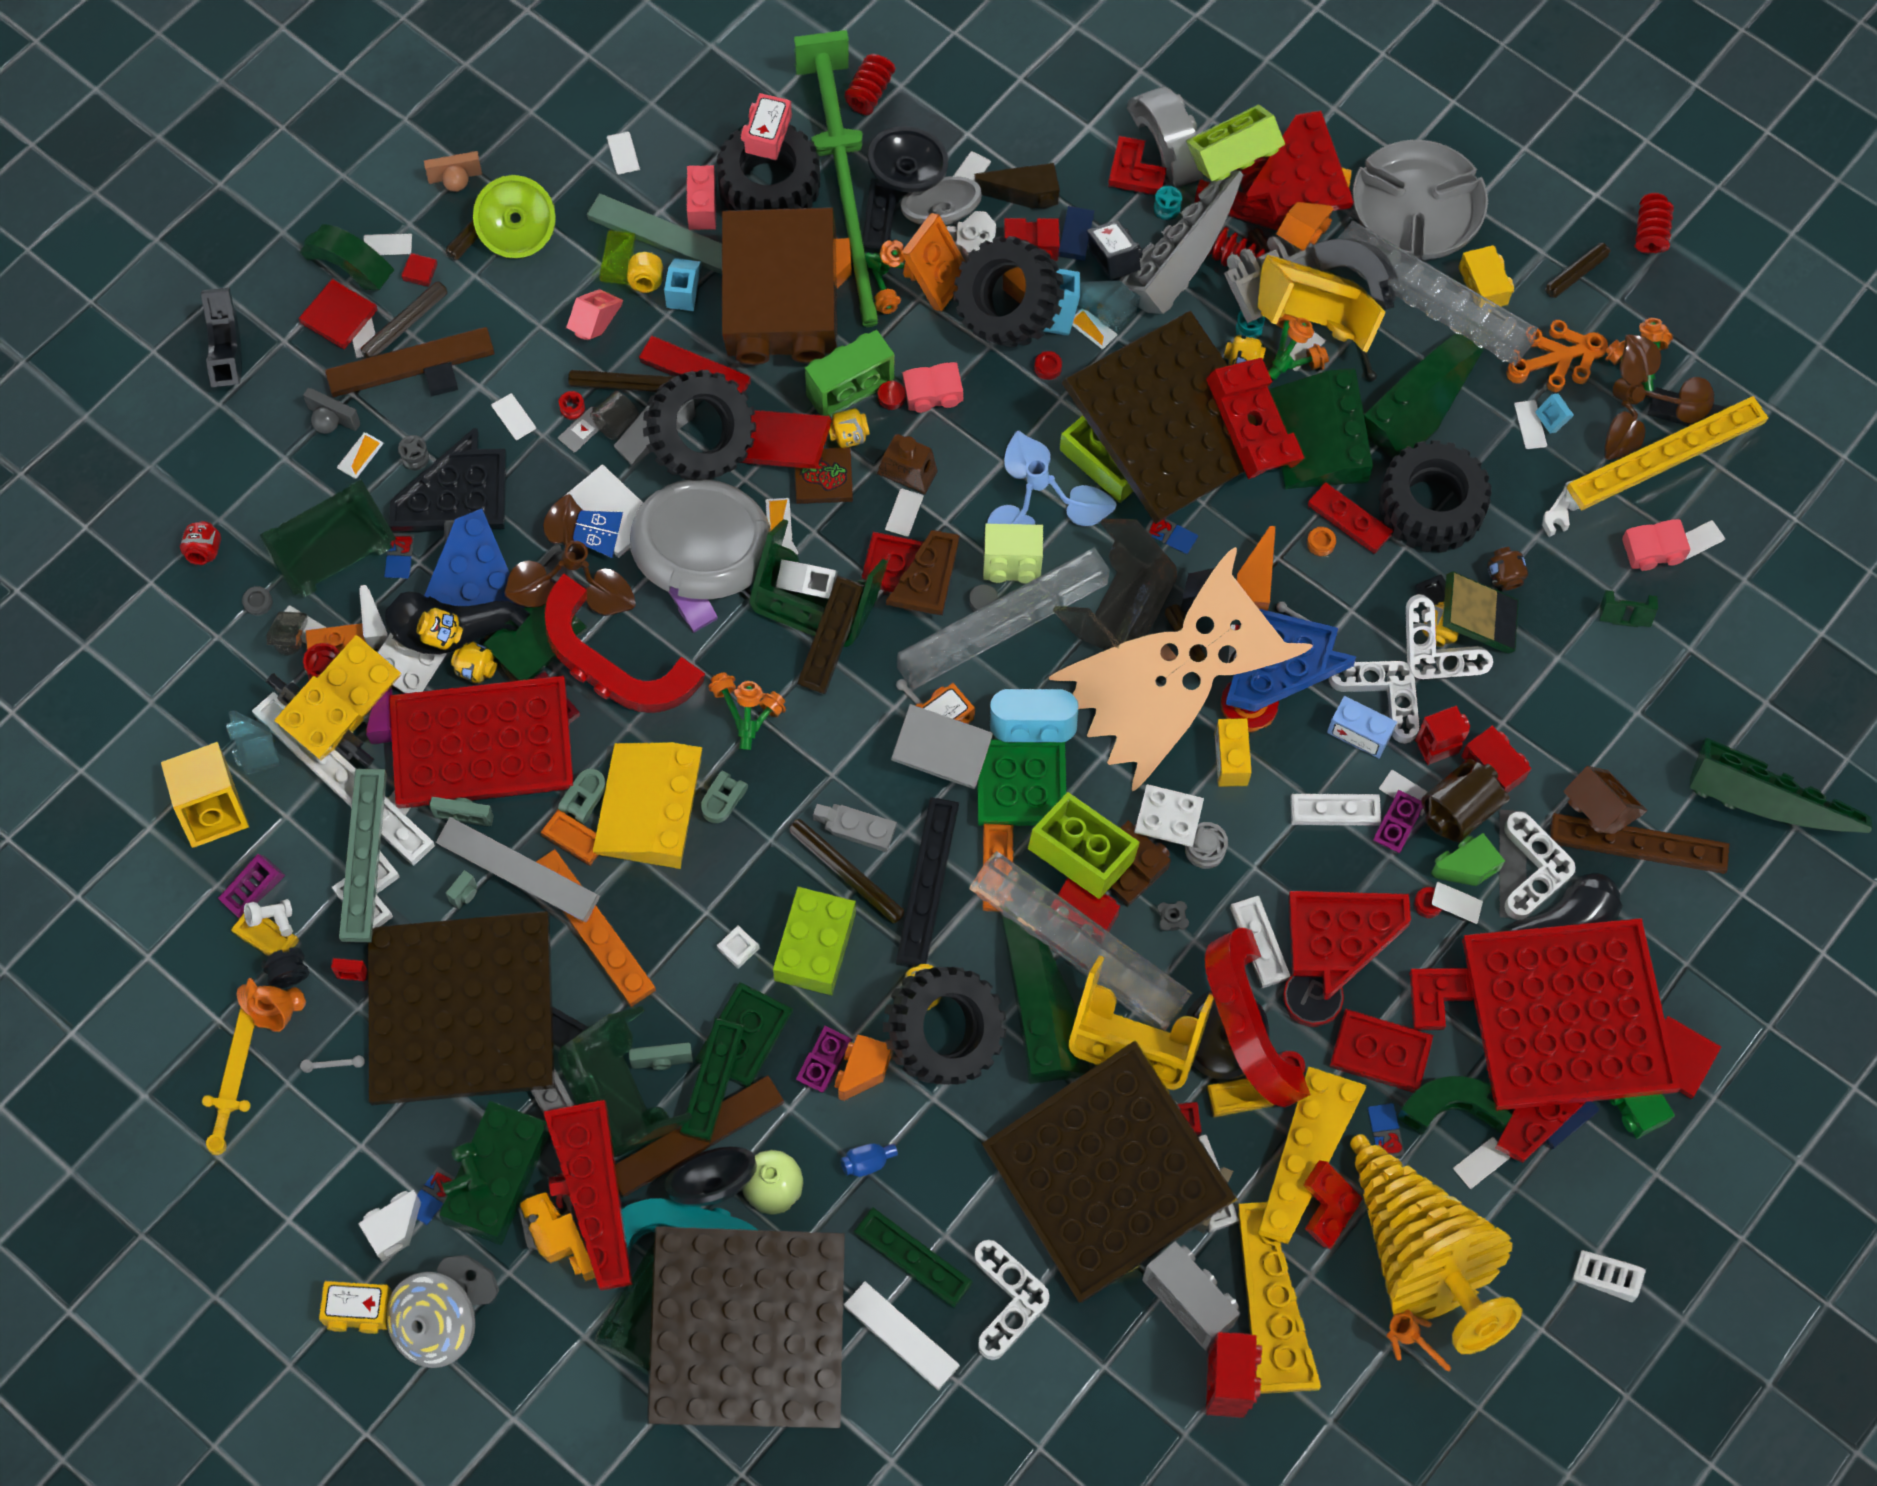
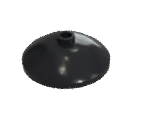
(908, 159)
(1214, 1051)
(711, 1176)

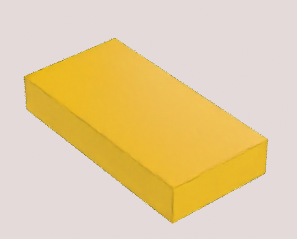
(265, 936)
(1235, 1097)

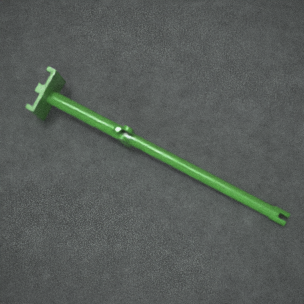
(822, 55)

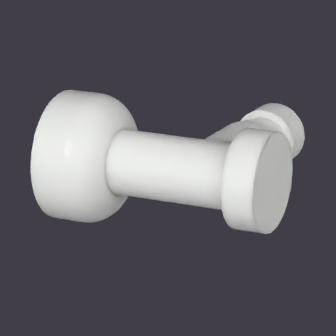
(254, 915)

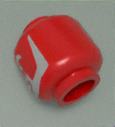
(200, 543)

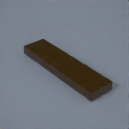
(831, 635)

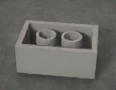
(1191, 1294)

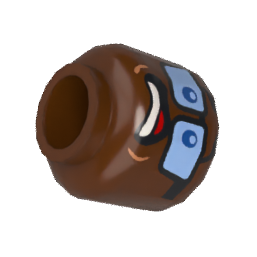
(1507, 569)

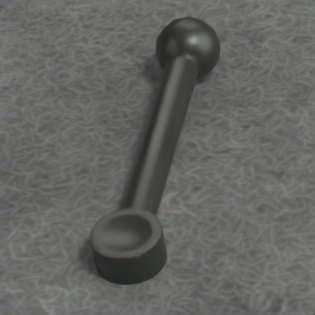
(1371, 375)

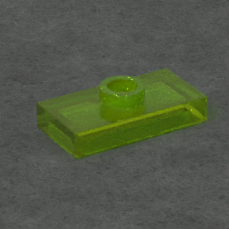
(617, 253)

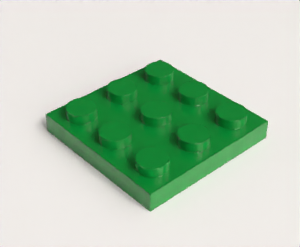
(1020, 782)

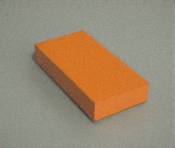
(571, 836)

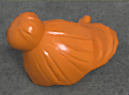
(270, 1005)

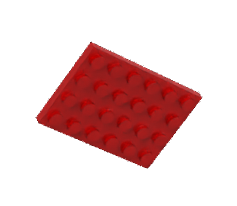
(481, 741)

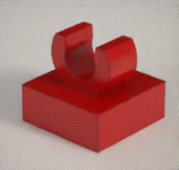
(559, 1188)

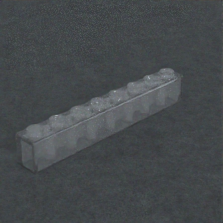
(1451, 301)
(1002, 618)
(1080, 940)

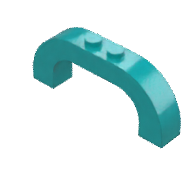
(647, 1214)

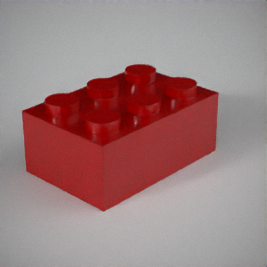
(1232, 1373)

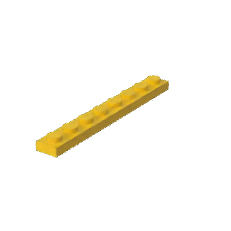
(1667, 453)

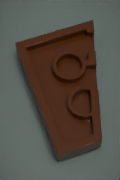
(929, 576)

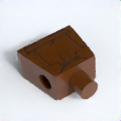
(908, 463)

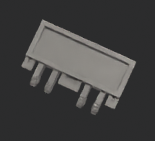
(1245, 275)

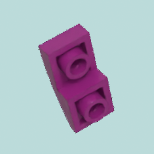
(1398, 821)
(824, 1059)

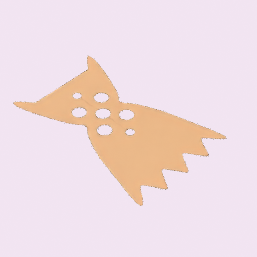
(1155, 717)

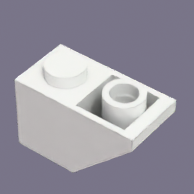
(806, 578)
(392, 1226)

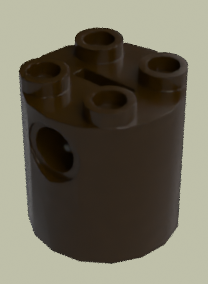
(1463, 800)

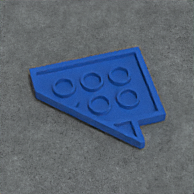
(1274, 682)

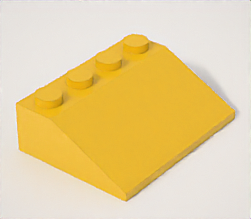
(648, 802)

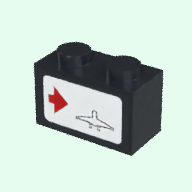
(1114, 249)

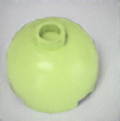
(775, 1183)

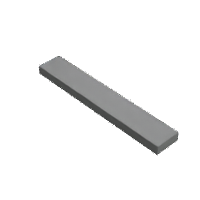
(518, 869)

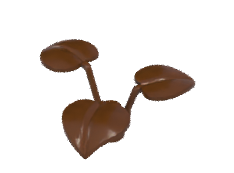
(1640, 359)
(531, 586)

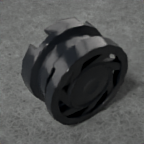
(285, 968)

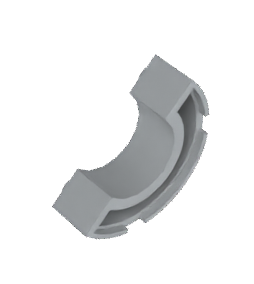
(1171, 127)

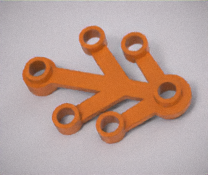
(1562, 355)

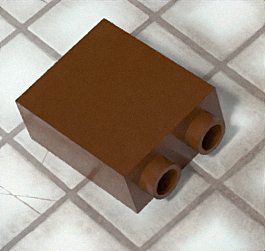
(779, 284)

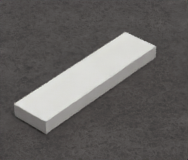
(901, 1335)

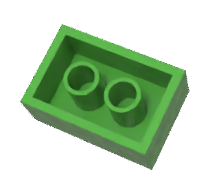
(849, 374)

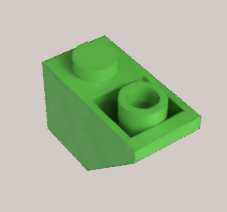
(1470, 864)

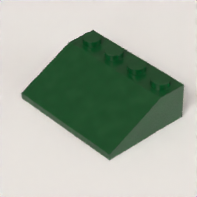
(1329, 427)

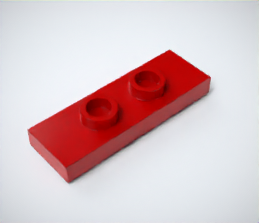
(1350, 518)

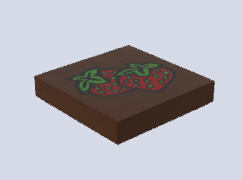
(829, 481)

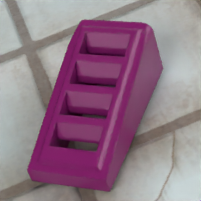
(379, 722)
(252, 869)

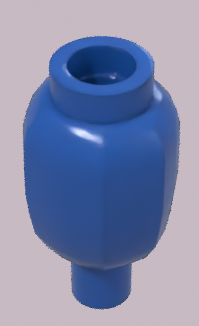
(866, 1159)

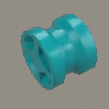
(1164, 197)
(1242, 329)

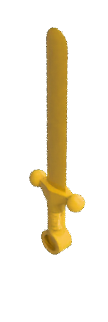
(230, 1084)

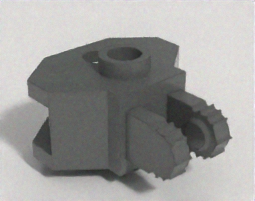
(482, 1289)

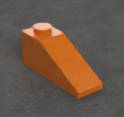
(1257, 571)

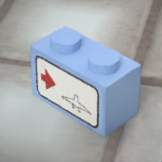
(1361, 727)

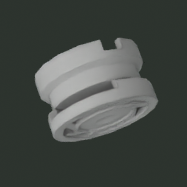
(1208, 846)

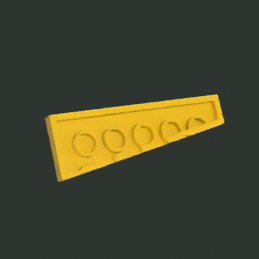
(1311, 1137)
(1273, 1310)

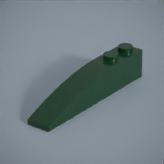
(1422, 397)
(1747, 785)
(1043, 1008)

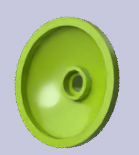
(494, 211)

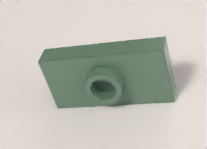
(462, 811)
(661, 1056)

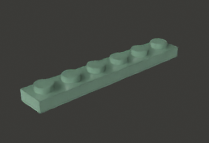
(363, 855)

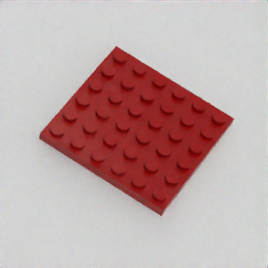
(1570, 1014)

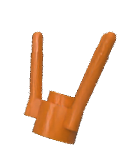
(1405, 1329)

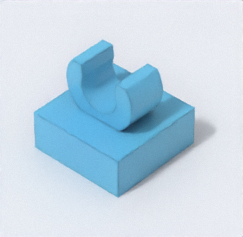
(1554, 413)

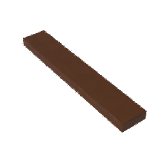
(408, 361)
(1642, 844)
(674, 1148)

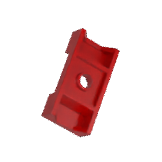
(1242, 392)

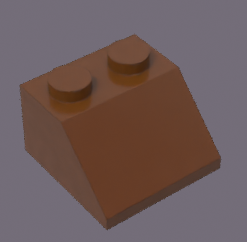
(1603, 800)

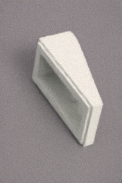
(373, 627)
(1625, 1269)

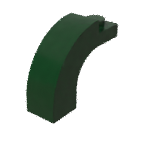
(350, 254)
(1451, 1094)

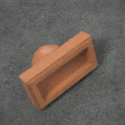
(453, 170)

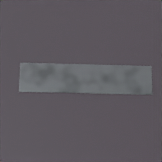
(1514, 868)

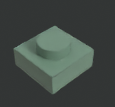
(462, 890)

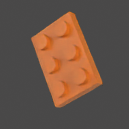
(934, 261)

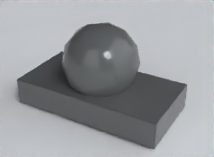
(329, 412)

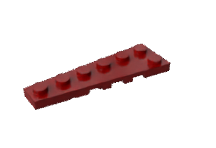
(588, 1165)

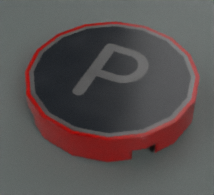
(1306, 1001)

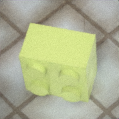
(1012, 552)

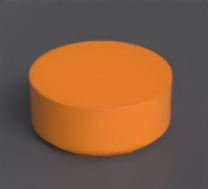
(1321, 541)

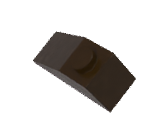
(1024, 186)

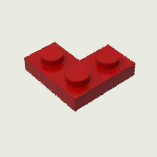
(1130, 173)
(1430, 991)
(1336, 1207)

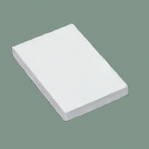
(607, 493)

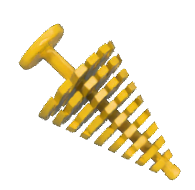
(1434, 1249)

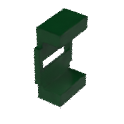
(1613, 611)

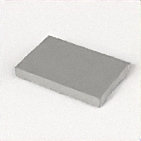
(942, 746)

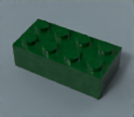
(506, 1157)

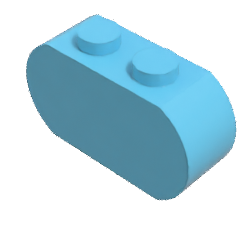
(1033, 715)

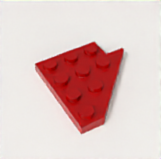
(1302, 170)
(1342, 932)

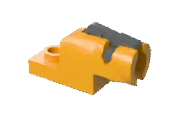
(552, 1235)

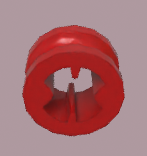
(574, 398)

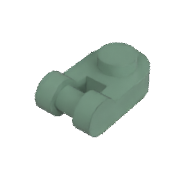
(589, 785)
(717, 806)

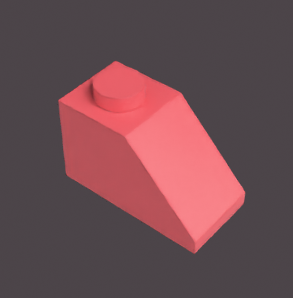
(593, 314)

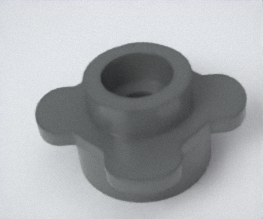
(1172, 924)

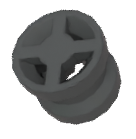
(412, 445)

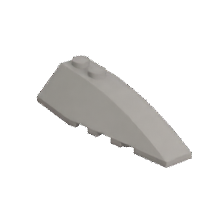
(1183, 248)

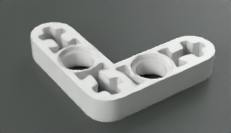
(1428, 649)
(1393, 687)
(1546, 870)
(1019, 1303)

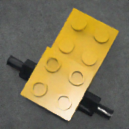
(335, 702)

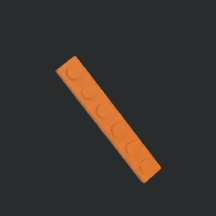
(605, 943)

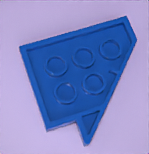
(470, 565)

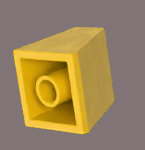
(204, 795)

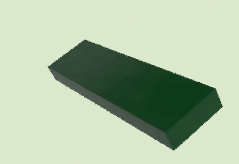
(713, 1079)
(913, 1257)

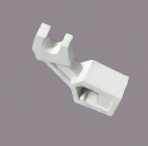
(1558, 513)

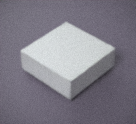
(738, 947)

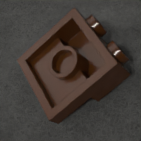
(1147, 867)

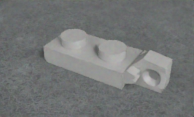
(856, 826)

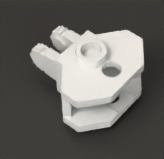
(972, 232)

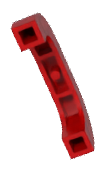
(606, 677)
(1253, 1050)

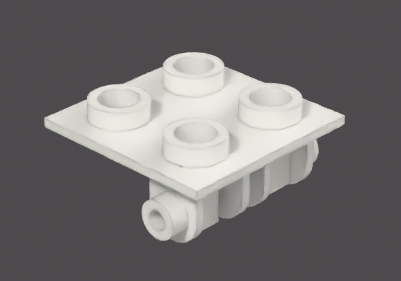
(415, 667)
(1169, 815)

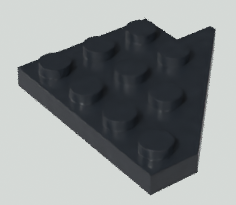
(454, 487)

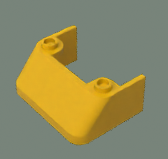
(1320, 299)
(1102, 1033)

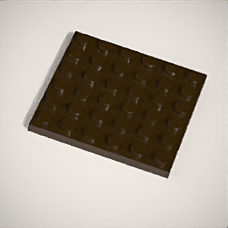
(1160, 415)
(460, 1008)
(1109, 1172)
(746, 1328)

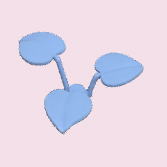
(1031, 460)

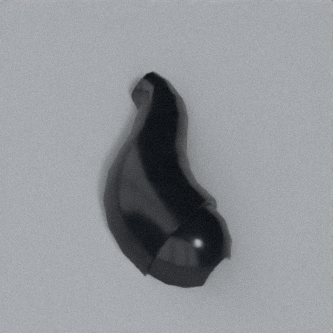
(475, 620)
(1588, 900)

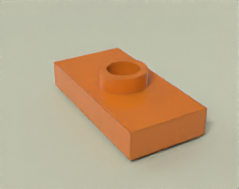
(336, 636)

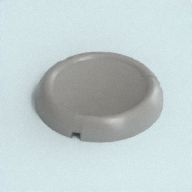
(1420, 198)
(699, 538)

